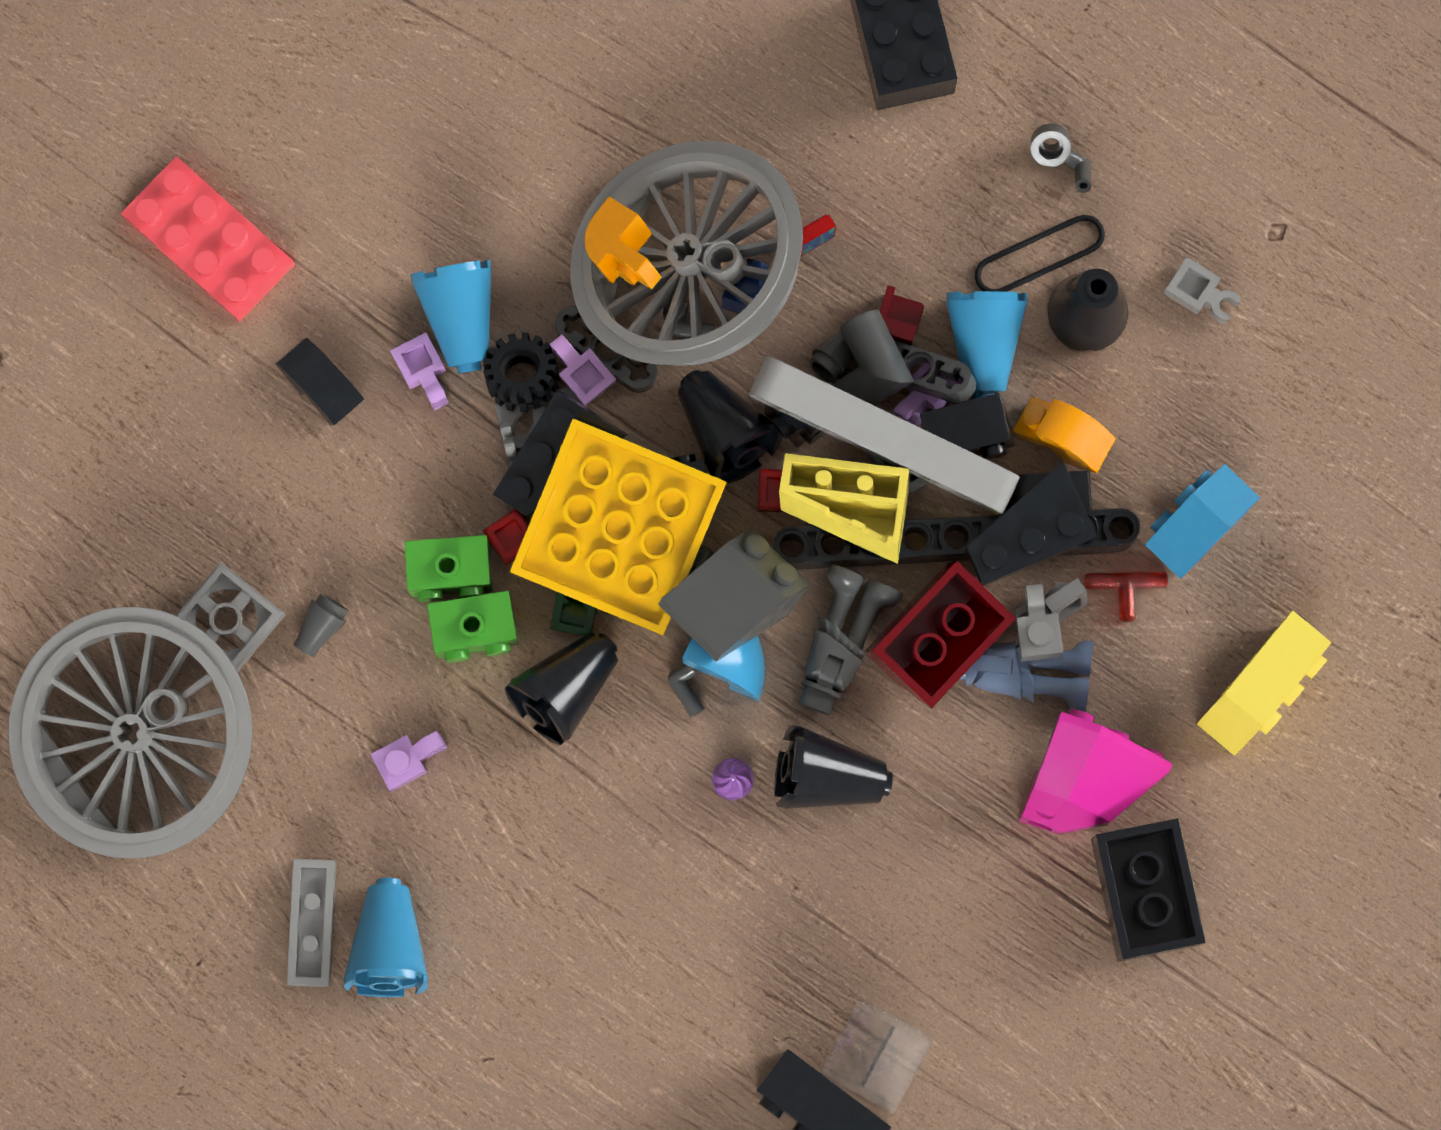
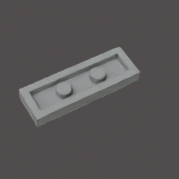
(311, 923)

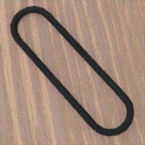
(1033, 239)

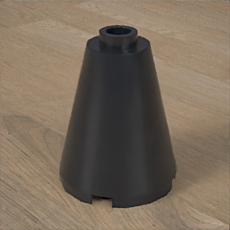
(1088, 310)
(726, 427)
(563, 686)
(827, 773)

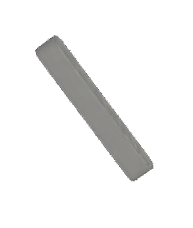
(883, 435)

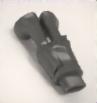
(833, 654)

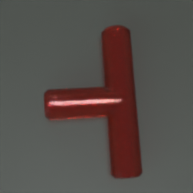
(1126, 585)

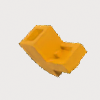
(614, 242)
(1066, 431)

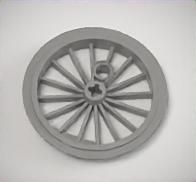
(693, 254)
(54, 787)

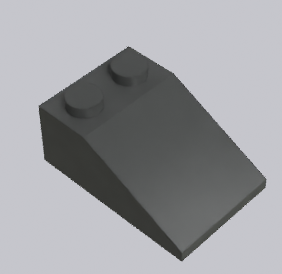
(735, 595)

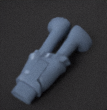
(1003, 673)

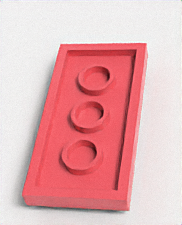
(207, 239)

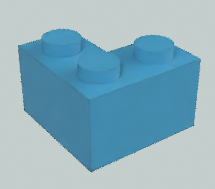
(1203, 517)

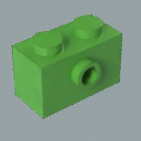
(448, 567)
(473, 626)

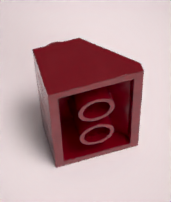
(940, 634)

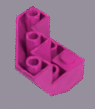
(1088, 776)

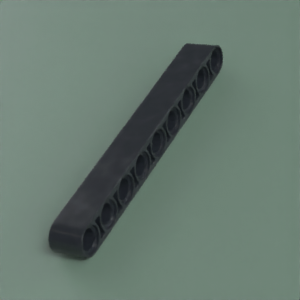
(936, 548)

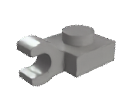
(1062, 599)
(1038, 632)

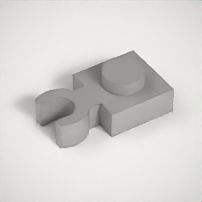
(1195, 287)

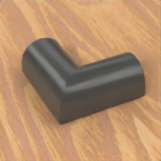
(879, 360)

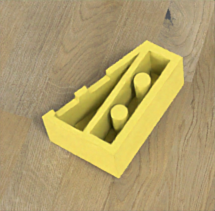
(848, 500)
(1265, 684)

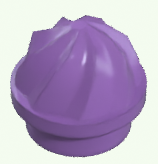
(732, 779)

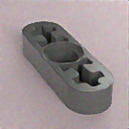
(625, 374)
(932, 383)

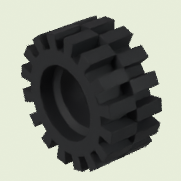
(518, 352)

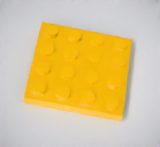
(617, 525)

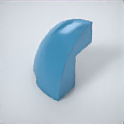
(742, 668)

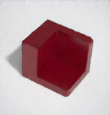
(901, 316)

